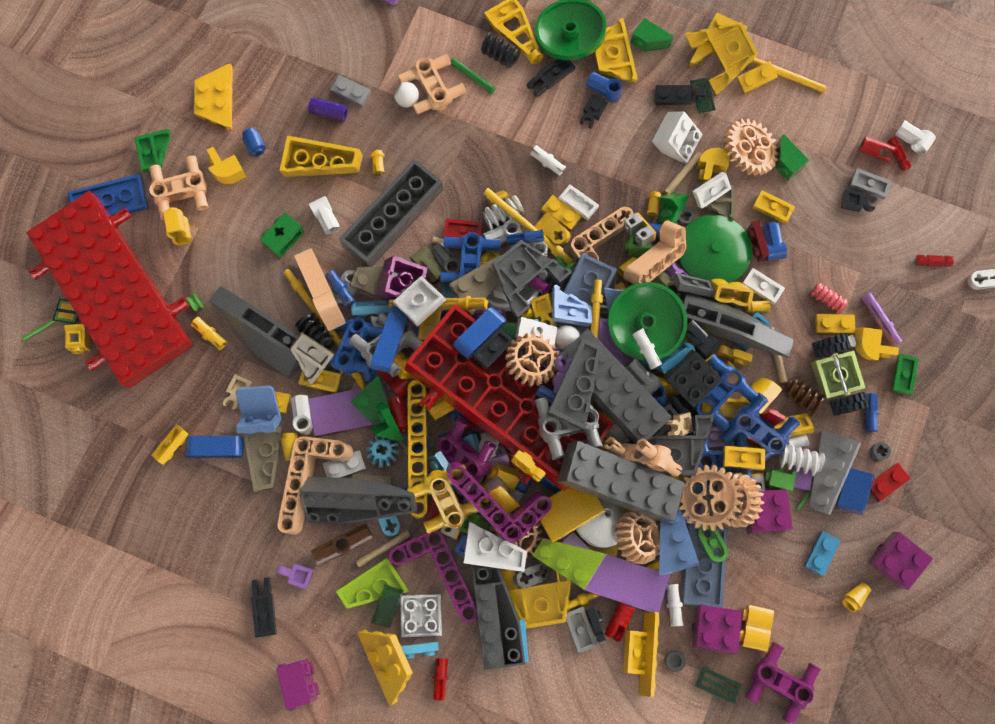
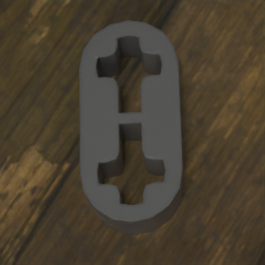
(533, 580)

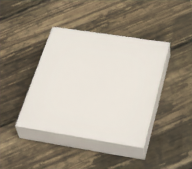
(419, 301)

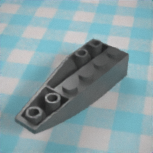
(735, 325)
(260, 332)
(353, 500)
(497, 620)

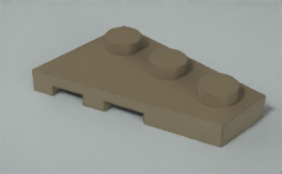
(476, 283)
(263, 457)

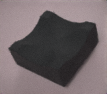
(693, 378)

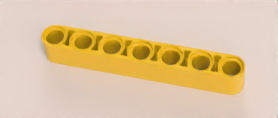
(413, 439)

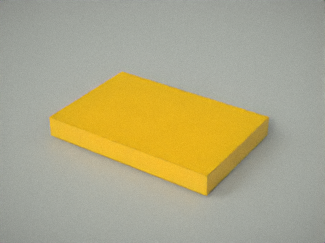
(569, 512)

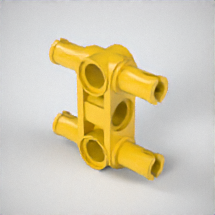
(445, 500)

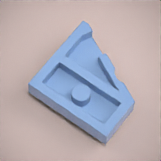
(570, 309)

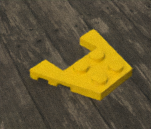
(731, 47)
(541, 603)

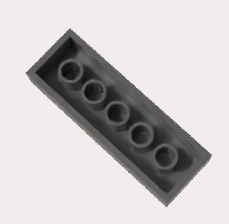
(391, 213)
(621, 394)
(620, 482)

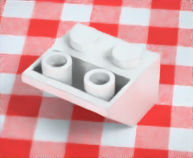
(677, 136)

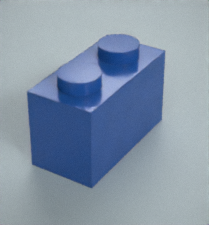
(855, 492)

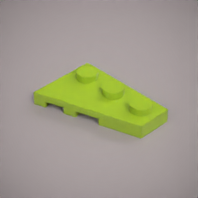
(570, 561)
(370, 584)

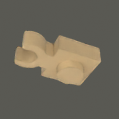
(236, 382)
(680, 424)

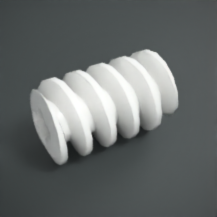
(496, 214)
(802, 459)

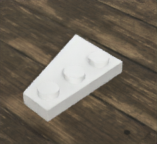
(492, 551)

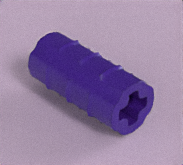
(328, 109)

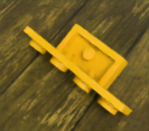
(641, 653)

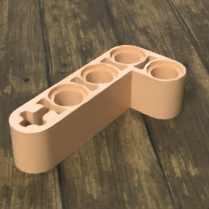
(601, 232)
(659, 257)

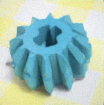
(378, 457)

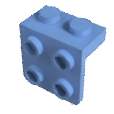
(258, 410)

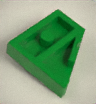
(368, 398)

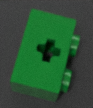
(281, 244)

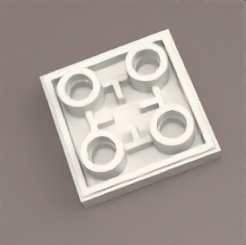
(421, 615)

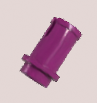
(539, 285)

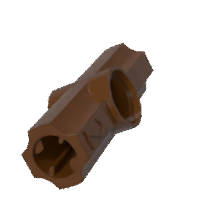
(330, 549)

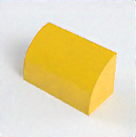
(765, 387)

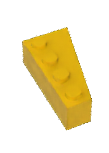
(315, 158)

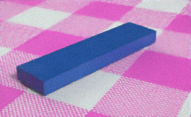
(389, 340)

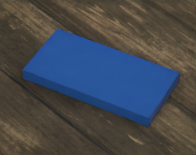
(117, 194)

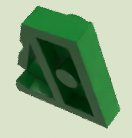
(152, 148)

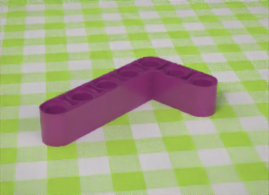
(488, 511)
(443, 568)

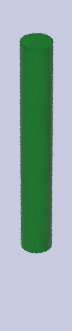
(476, 78)

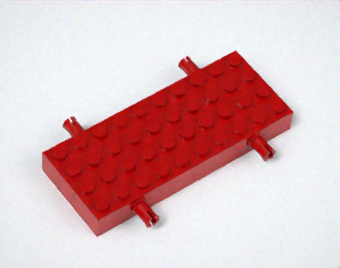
(109, 289)
(488, 396)

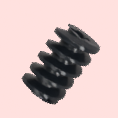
(499, 51)
(311, 329)

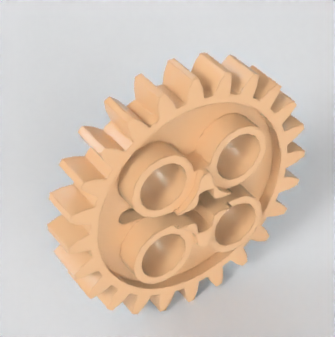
(752, 139)
(728, 495)

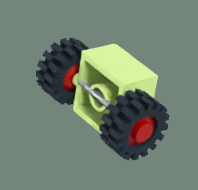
(839, 375)

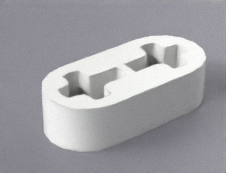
(984, 274)

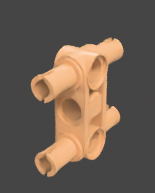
(432, 84)
(178, 186)
(645, 454)

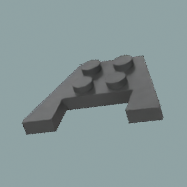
(521, 266)
(687, 449)

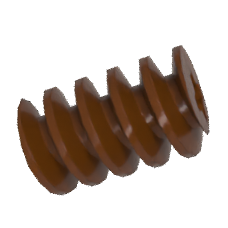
(803, 394)

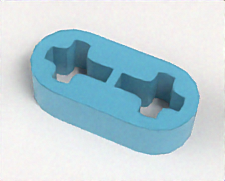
(394, 520)

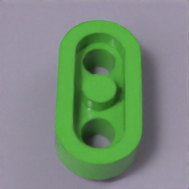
(714, 541)

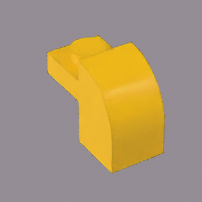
(711, 161)
(225, 171)
(869, 344)

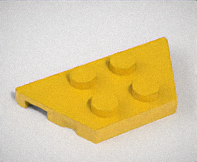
(615, 55)
(214, 96)
(387, 662)

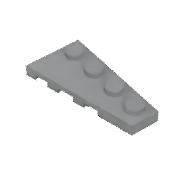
(839, 457)

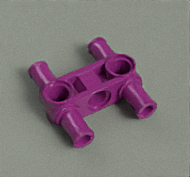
(458, 450)
(783, 683)

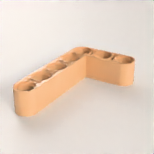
(320, 290)
(295, 475)

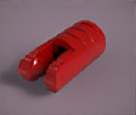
(873, 148)
(399, 412)
(619, 622)

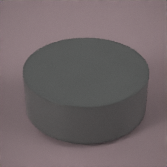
(675, 661)

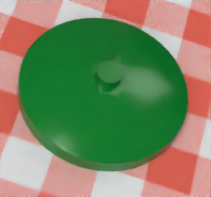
(570, 29)
(716, 249)
(651, 308)

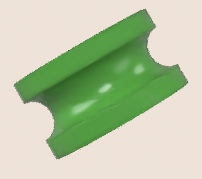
(195, 302)

